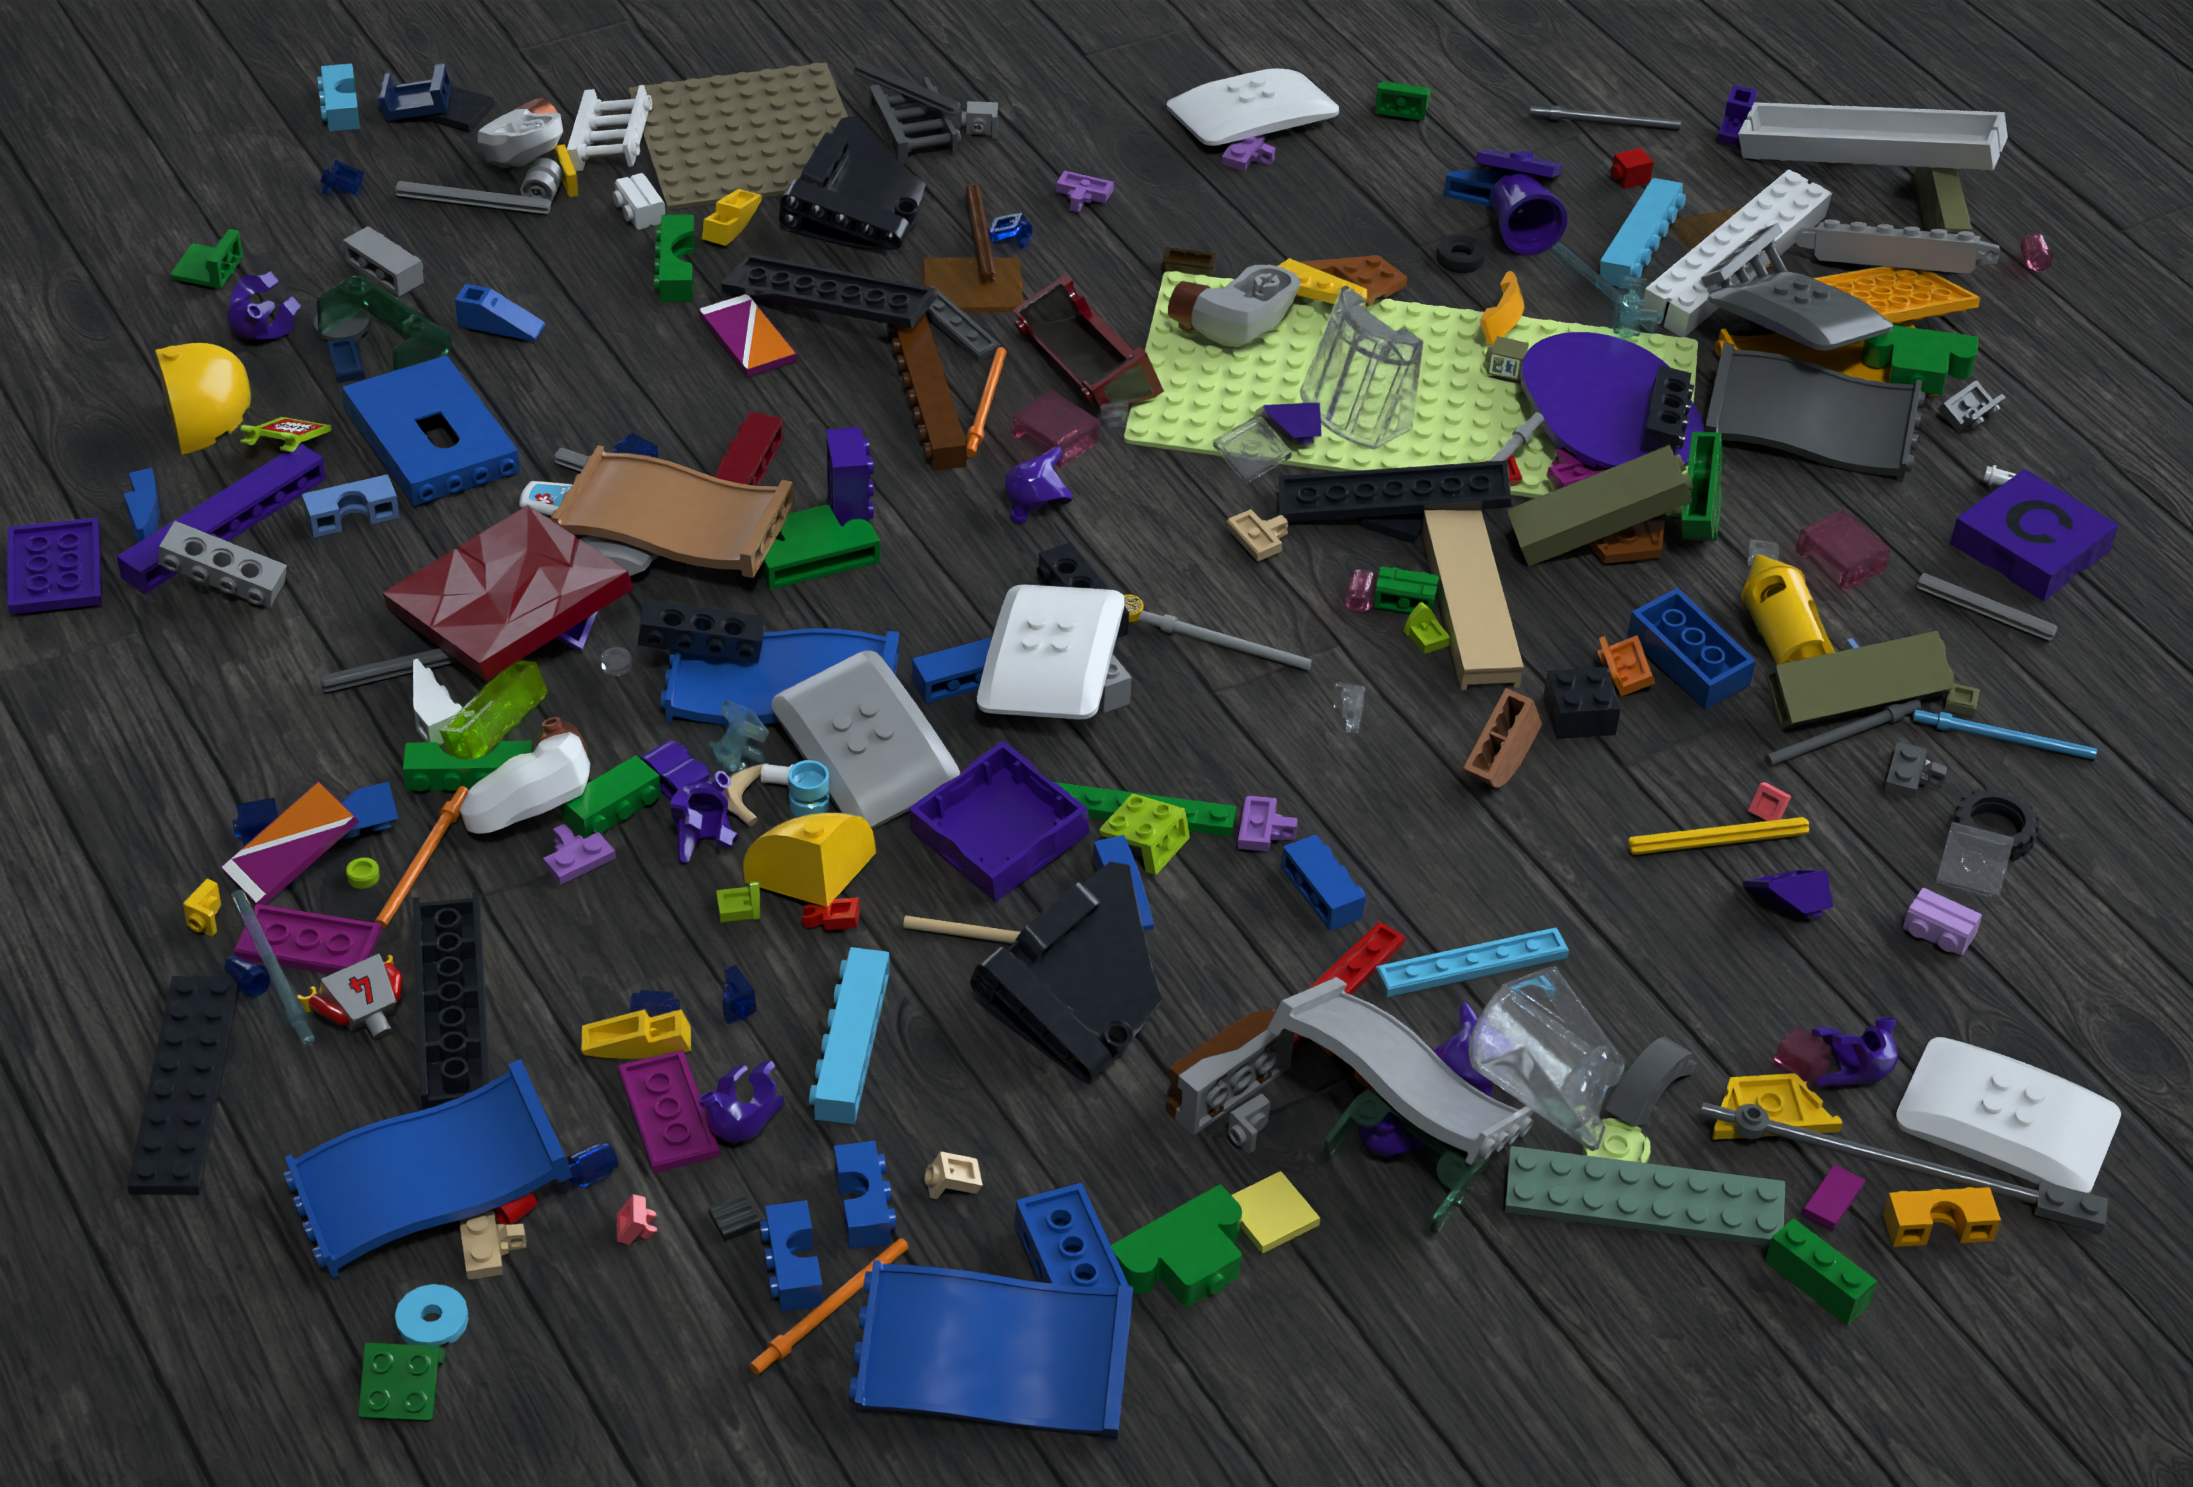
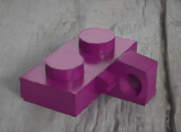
(1569, 470)

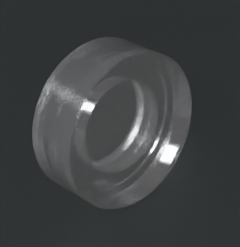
(616, 661)

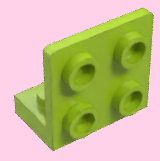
(1152, 826)

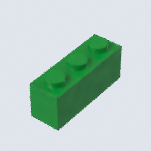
(612, 798)
(1820, 1271)

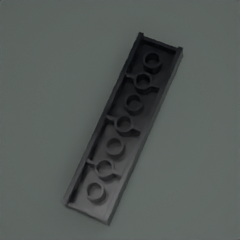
(450, 999)

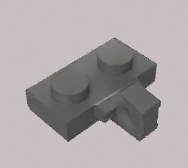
(1911, 769)

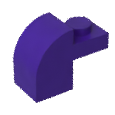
(1737, 109)

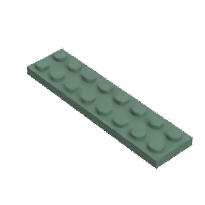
(1644, 1196)

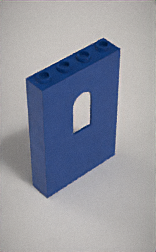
(386, 416)

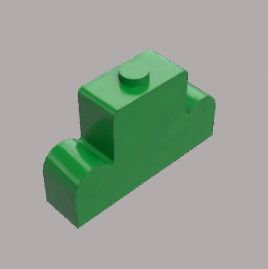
(1922, 356)
(1702, 515)
(817, 546)
(1186, 1248)

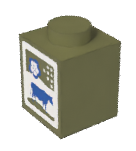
(1506, 357)

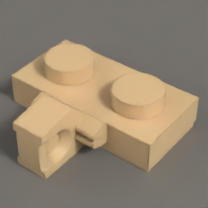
(1258, 536)
(487, 1242)

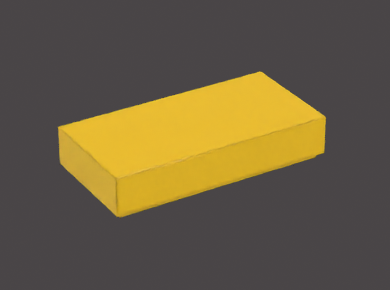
(569, 174)

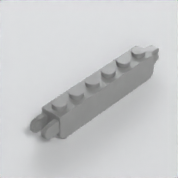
(1897, 247)

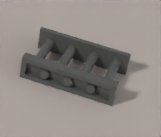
(895, 132)
(1735, 264)

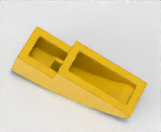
(730, 216)
(637, 1035)

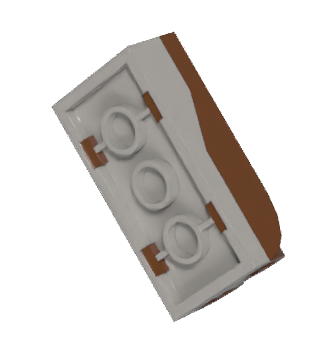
(1227, 1070)

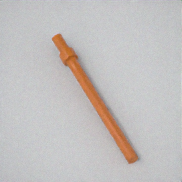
(976, 433)
(448, 815)
(782, 1345)

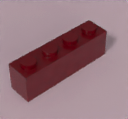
(751, 450)

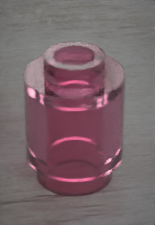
(2036, 252)
(1361, 591)

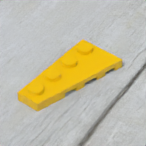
(1319, 284)

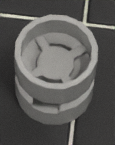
(542, 179)

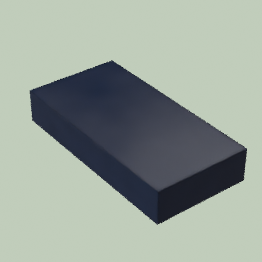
(345, 360)

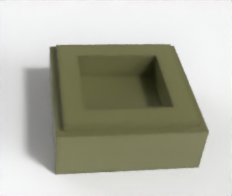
(1962, 700)

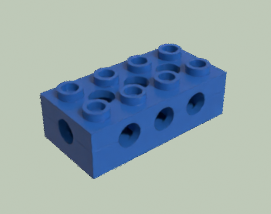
(1067, 1239)

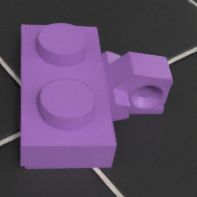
(1244, 151)
(1083, 189)
(1262, 824)
(576, 855)

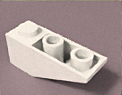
(431, 704)

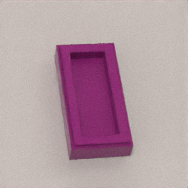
(1833, 1197)

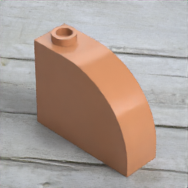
(1504, 740)

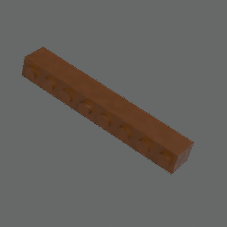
(928, 395)

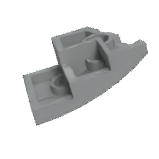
(626, 555)

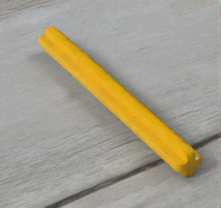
(1718, 836)

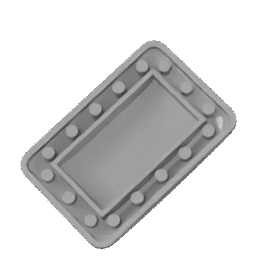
(867, 736)

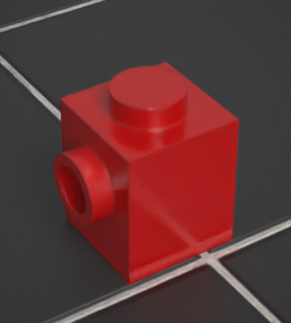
(1632, 168)

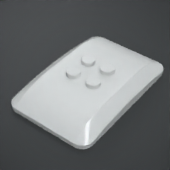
(1251, 106)
(1050, 652)
(2008, 1115)

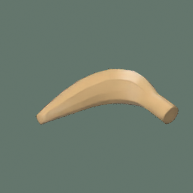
(739, 782)

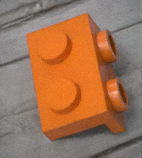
(1626, 664)

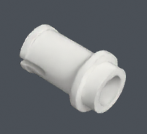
(1996, 476)
(775, 774)

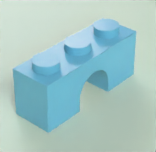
(338, 97)

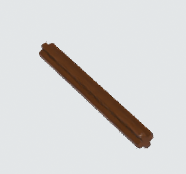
(980, 233)

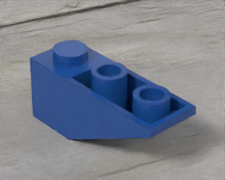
(493, 313)
(371, 807)

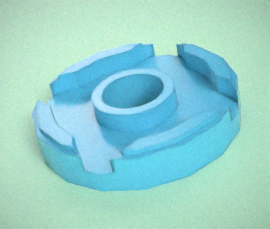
(428, 1300)

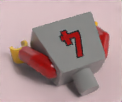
(358, 996)

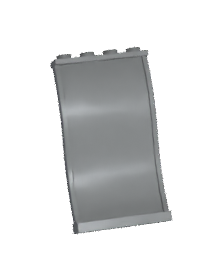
(1402, 1069)

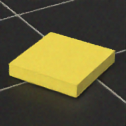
(1274, 1212)

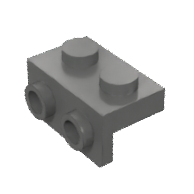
(1969, 407)

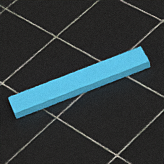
(1471, 962)

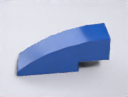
(1473, 185)
(143, 503)
(1117, 850)

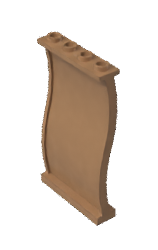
(675, 511)

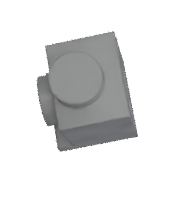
(981, 118)

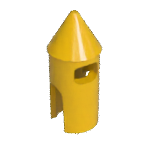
(1784, 611)

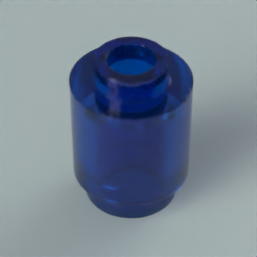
(654, 1002)
(592, 1164)

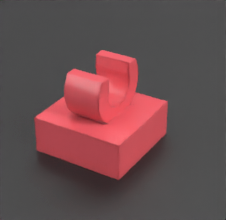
(1769, 802)
(634, 1220)

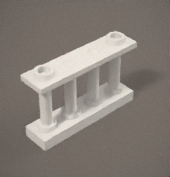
(589, 121)

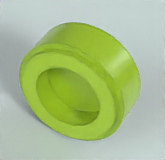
(362, 873)

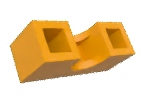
(1967, 1210)

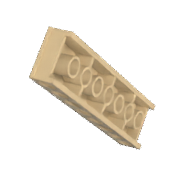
(1471, 598)

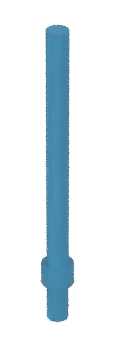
(1945, 721)

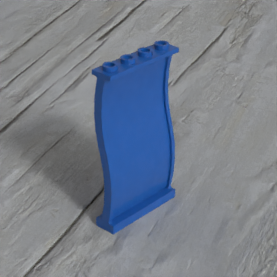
(702, 682)
(425, 1169)
(992, 1349)

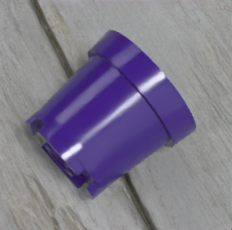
(1542, 216)

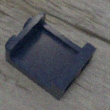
(416, 97)

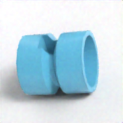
(808, 788)

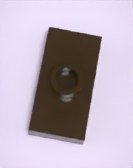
(1189, 261)

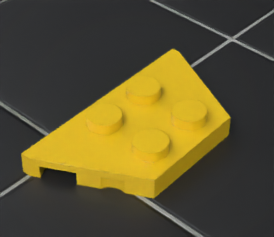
(1783, 1099)

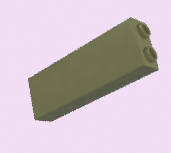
(1941, 199)
(1601, 505)
(1859, 679)

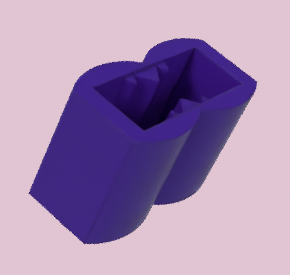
(675, 767)

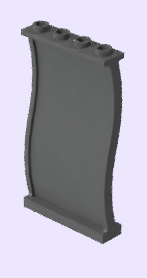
(1815, 412)

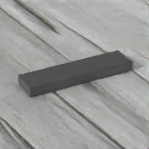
(961, 328)

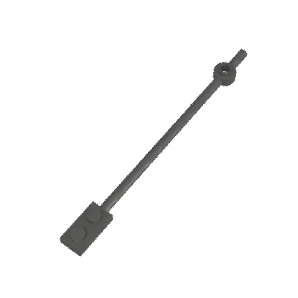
(2049, 1199)

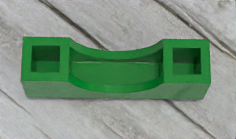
(674, 240)
(431, 769)

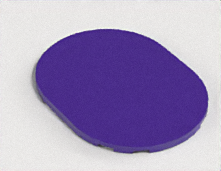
(1595, 395)

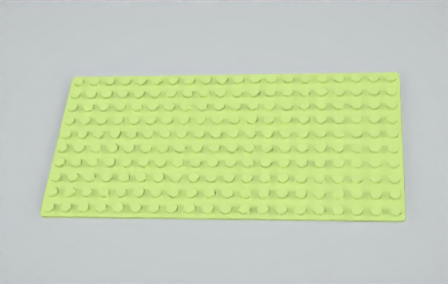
(1458, 406)

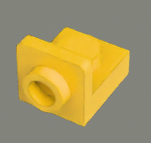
(202, 907)

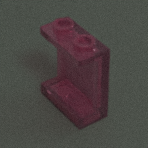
(1058, 423)
(1846, 547)

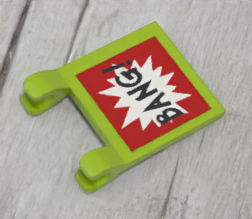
(287, 429)

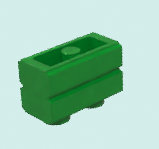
(1404, 589)

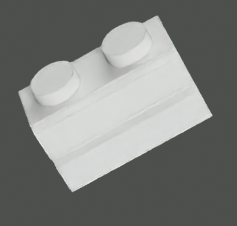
(639, 201)

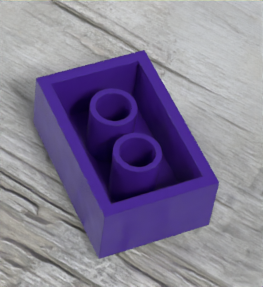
(849, 475)

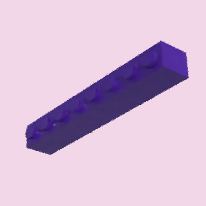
(229, 512)

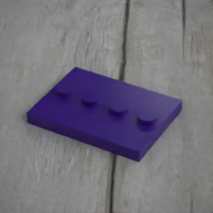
(1519, 161)
(54, 565)

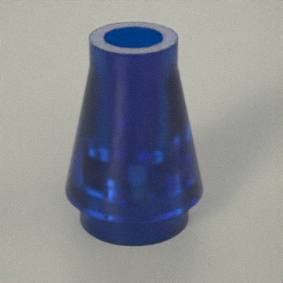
(249, 976)

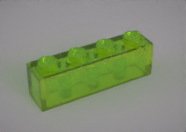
(494, 711)

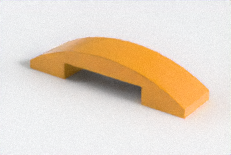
(1501, 319)

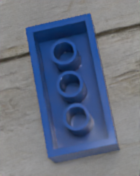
(1691, 648)

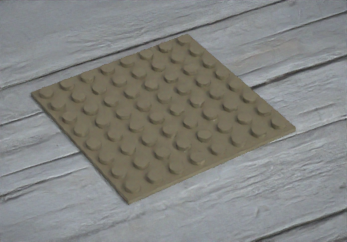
(737, 131)

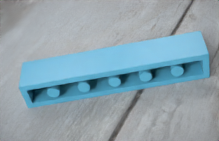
(1642, 231)
(851, 1036)

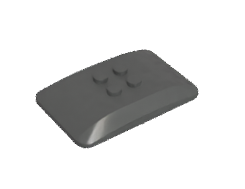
(1803, 310)

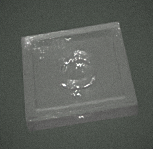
(1252, 448)
(1975, 860)

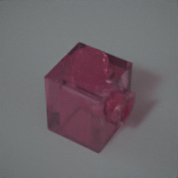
(1803, 1055)

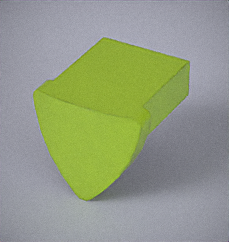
(1426, 630)
(739, 903)

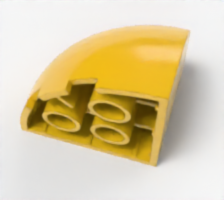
(203, 392)
(811, 856)

